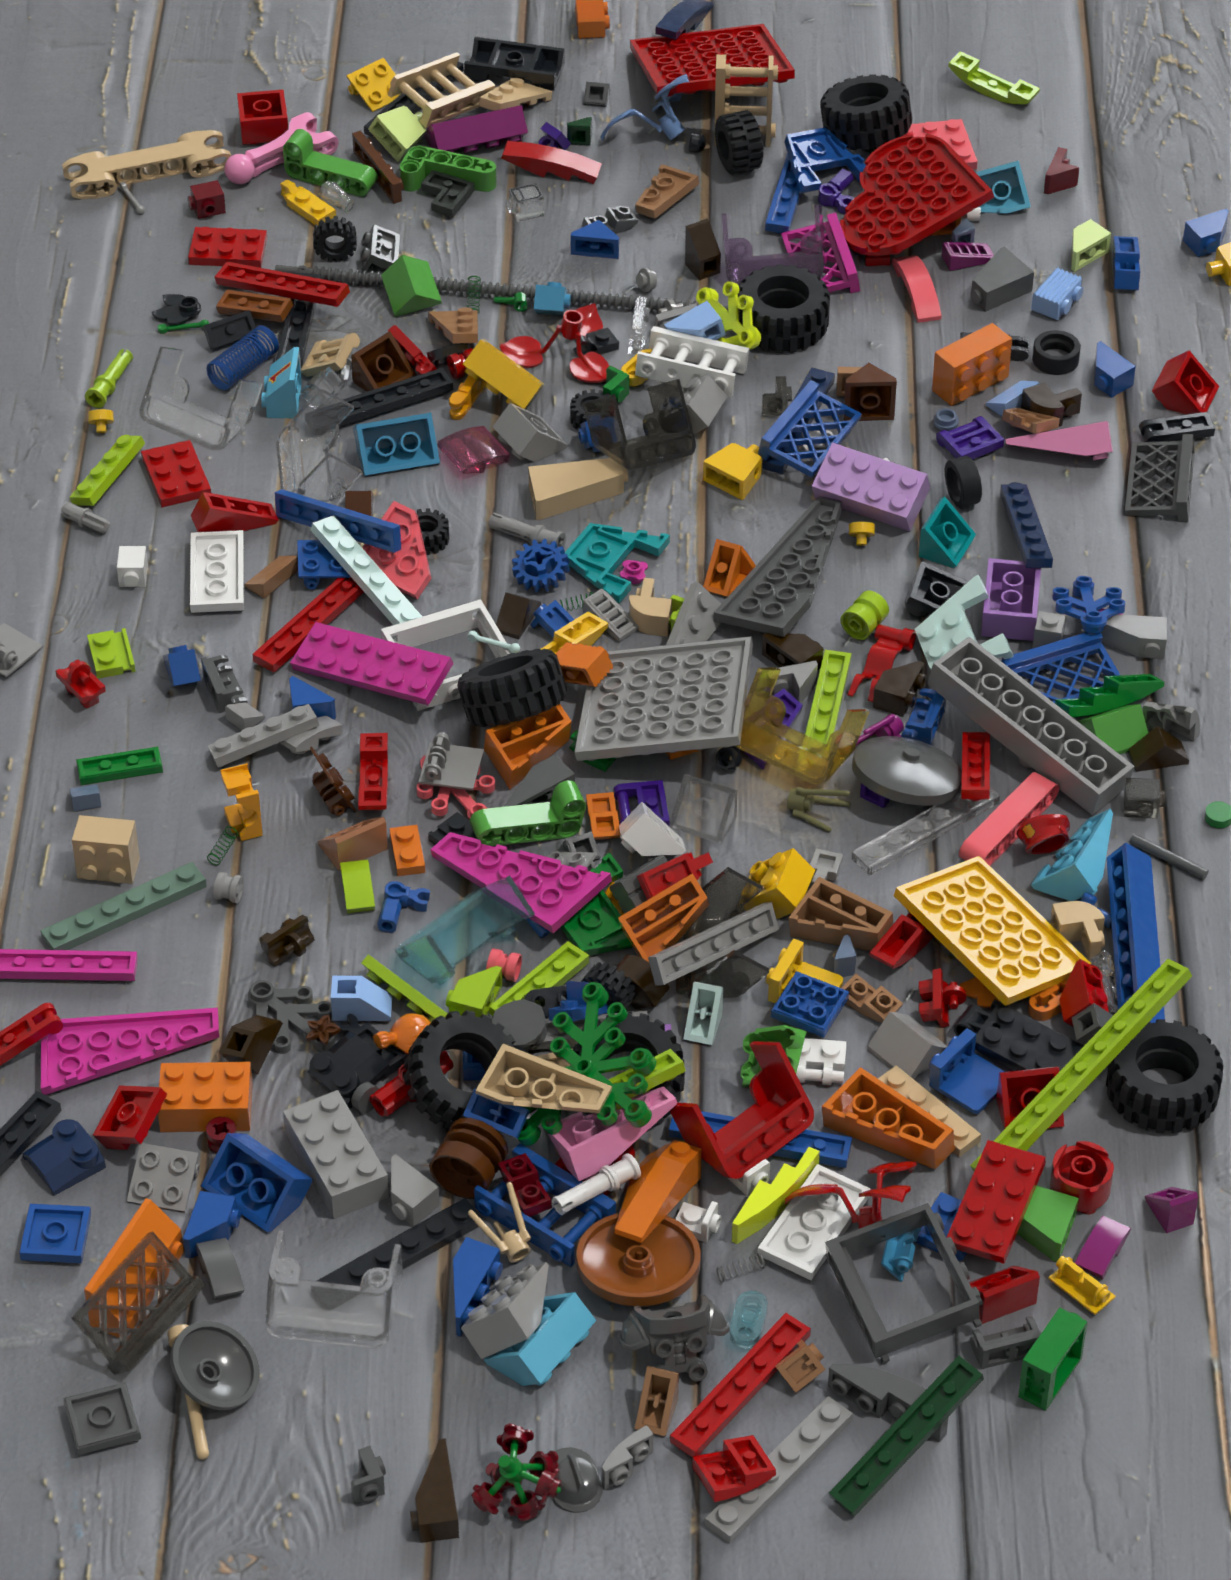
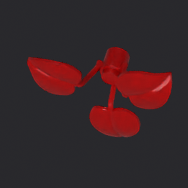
(587, 368)
(868, 1214)

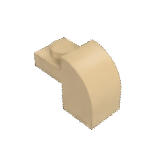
(650, 612)
(1080, 923)

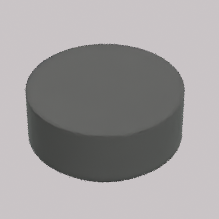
(361, 1097)

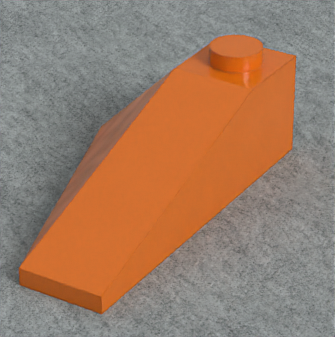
(663, 1182)

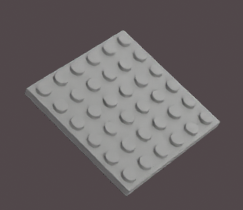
(667, 700)

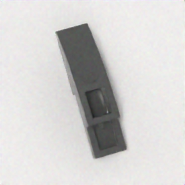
(877, 1391)

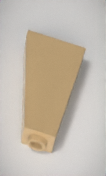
(573, 485)

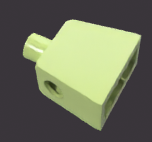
(398, 130)

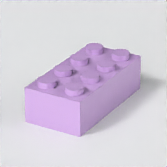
(872, 486)

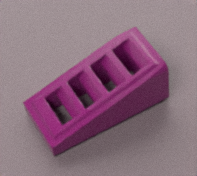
(964, 255)

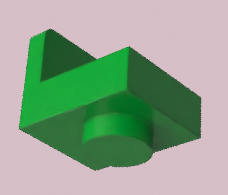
(616, 383)

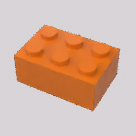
(971, 364)
(205, 1092)

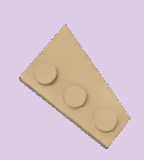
(512, 94)

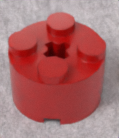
(1083, 1173)

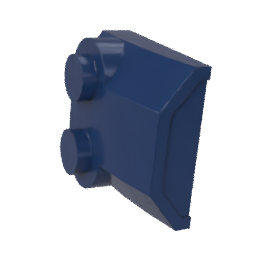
(65, 1156)

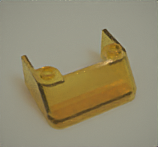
(786, 748)

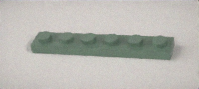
(124, 908)

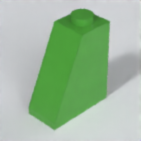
(1049, 1221)

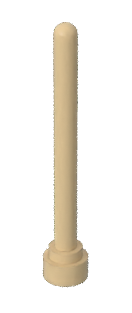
(193, 1407)

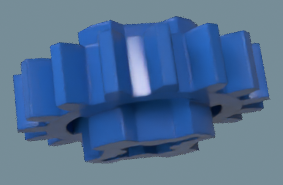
(540, 565)

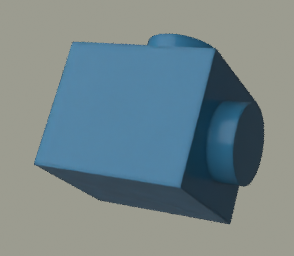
(551, 299)

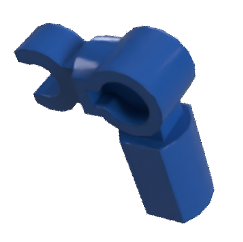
(396, 897)

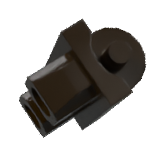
(288, 940)

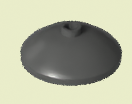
(221, 1355)

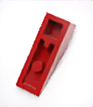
(229, 513)

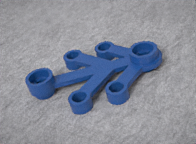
(1092, 619)

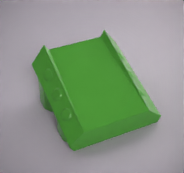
(790, 1039)

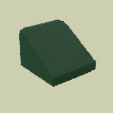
(580, 131)

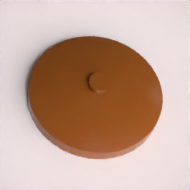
(637, 1271)

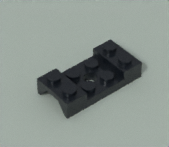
(532, 62)

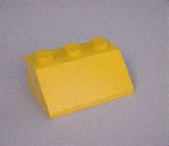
(502, 374)

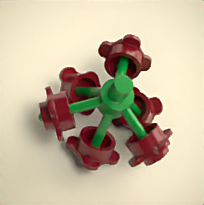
(510, 1473)

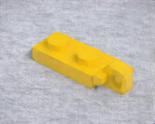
(306, 203)

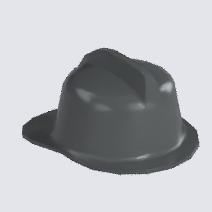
(580, 1481)

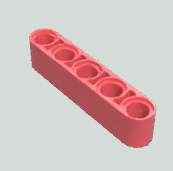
(1001, 826)

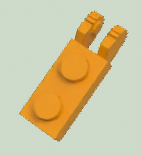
(465, 397)

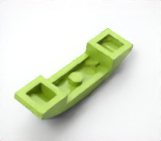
(990, 85)

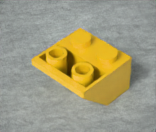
(783, 881)

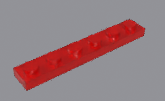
(282, 284)
(321, 610)
(739, 1386)

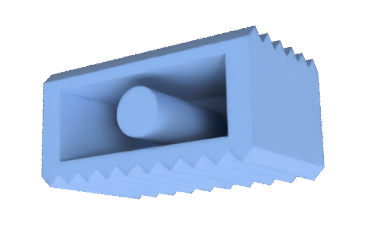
(1057, 294)

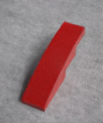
(543, 159)

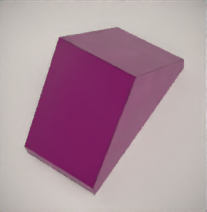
(1173, 1207)

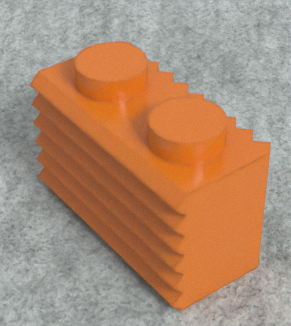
(591, 18)
(584, 663)

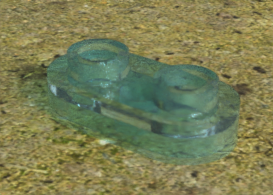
(747, 1321)

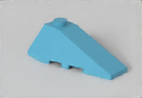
(1008, 189)
(1080, 863)

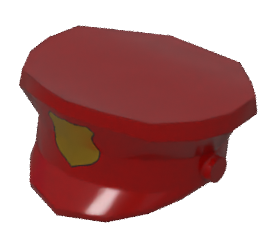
(1044, 833)

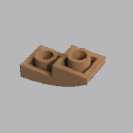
(869, 1001)

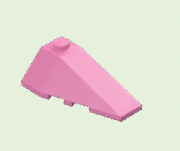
(589, 1144)

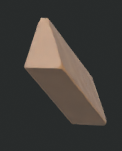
(273, 575)

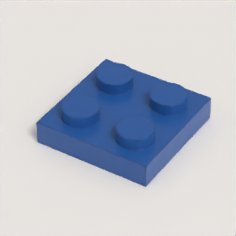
(55, 1233)

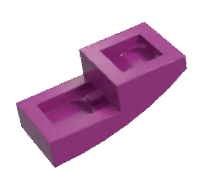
(1102, 1246)

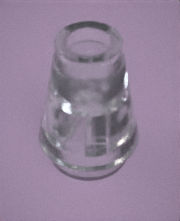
(335, 196)

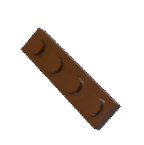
(369, 156)

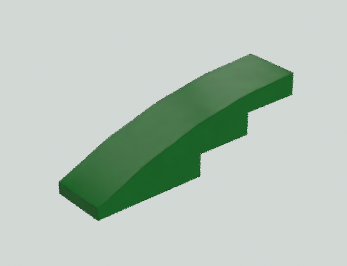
(1115, 693)

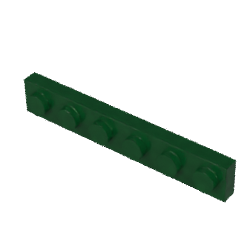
(906, 1436)

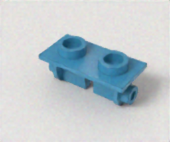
(899, 1253)

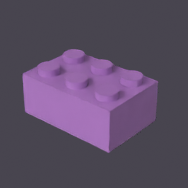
(1011, 600)

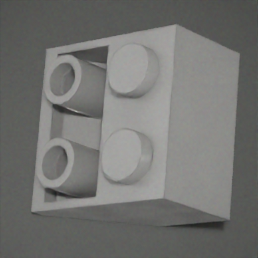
(703, 401)

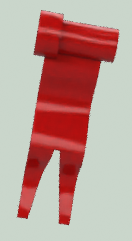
(882, 655)

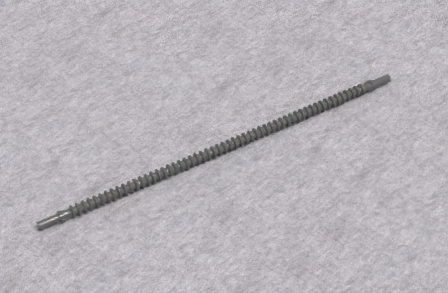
(489, 289)

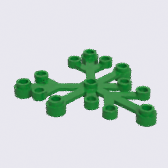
(593, 1064)

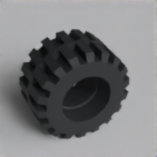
(739, 142)

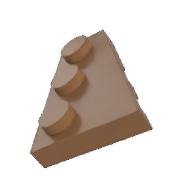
(458, 325)

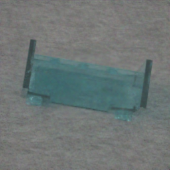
(464, 929)

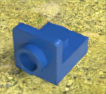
(551, 617)

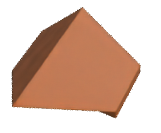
(727, 568)

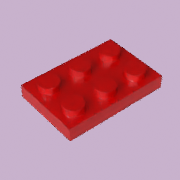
(225, 245)
(175, 473)

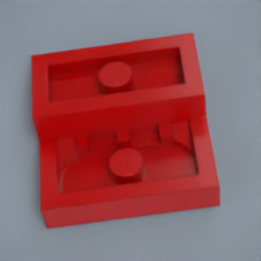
(735, 1469)

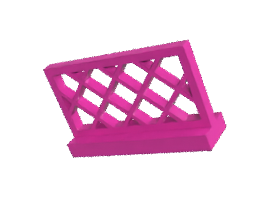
(838, 254)

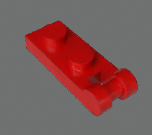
(28, 1031)

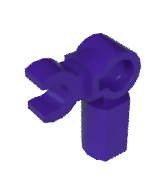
(831, 193)

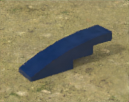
(683, 17)

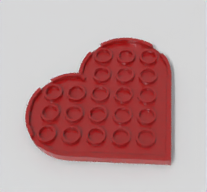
(910, 193)

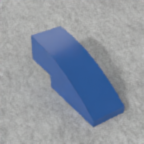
(1126, 263)

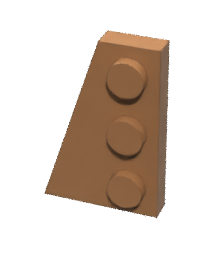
(665, 191)

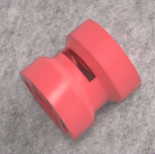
(510, 964)

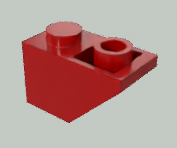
(1082, 990)

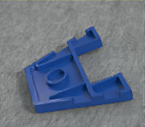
(818, 151)

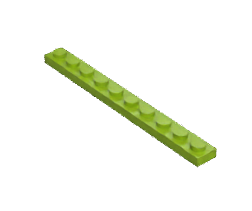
(1094, 1057)

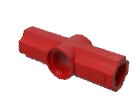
(395, 1094)

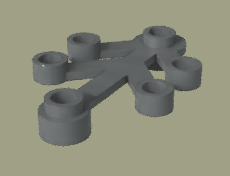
(265, 995)

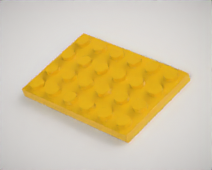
(990, 929)

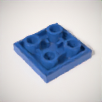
(810, 1004)

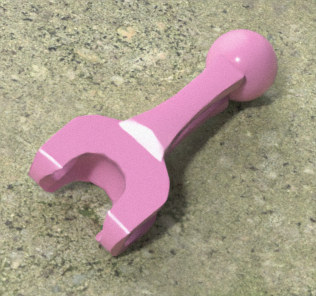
(241, 167)

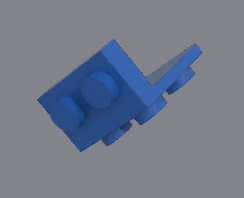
(963, 1074)

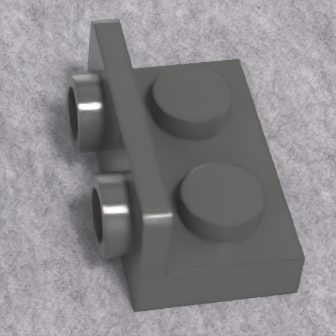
(379, 248)

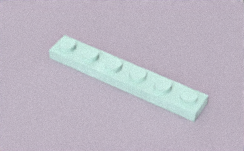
(364, 571)

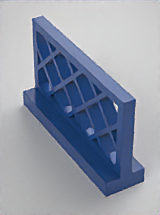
(789, 423)
(1071, 649)

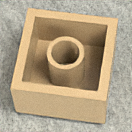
(105, 849)

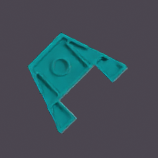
(603, 548)

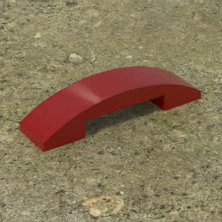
(373, 771)

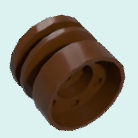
(468, 1157)

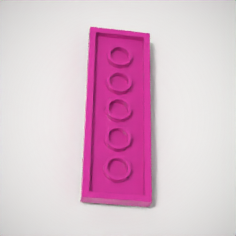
(372, 663)

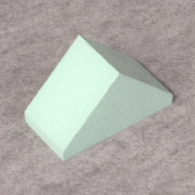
(704, 1013)

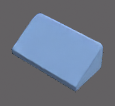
(1009, 398)

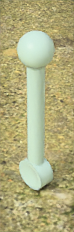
(473, 637)

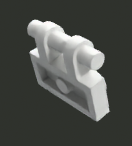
(822, 1061)

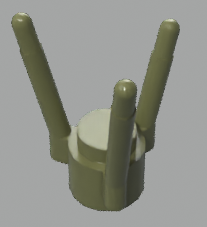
(803, 799)

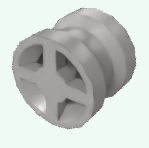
(228, 887)

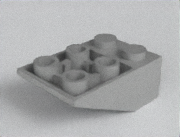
(508, 1311)

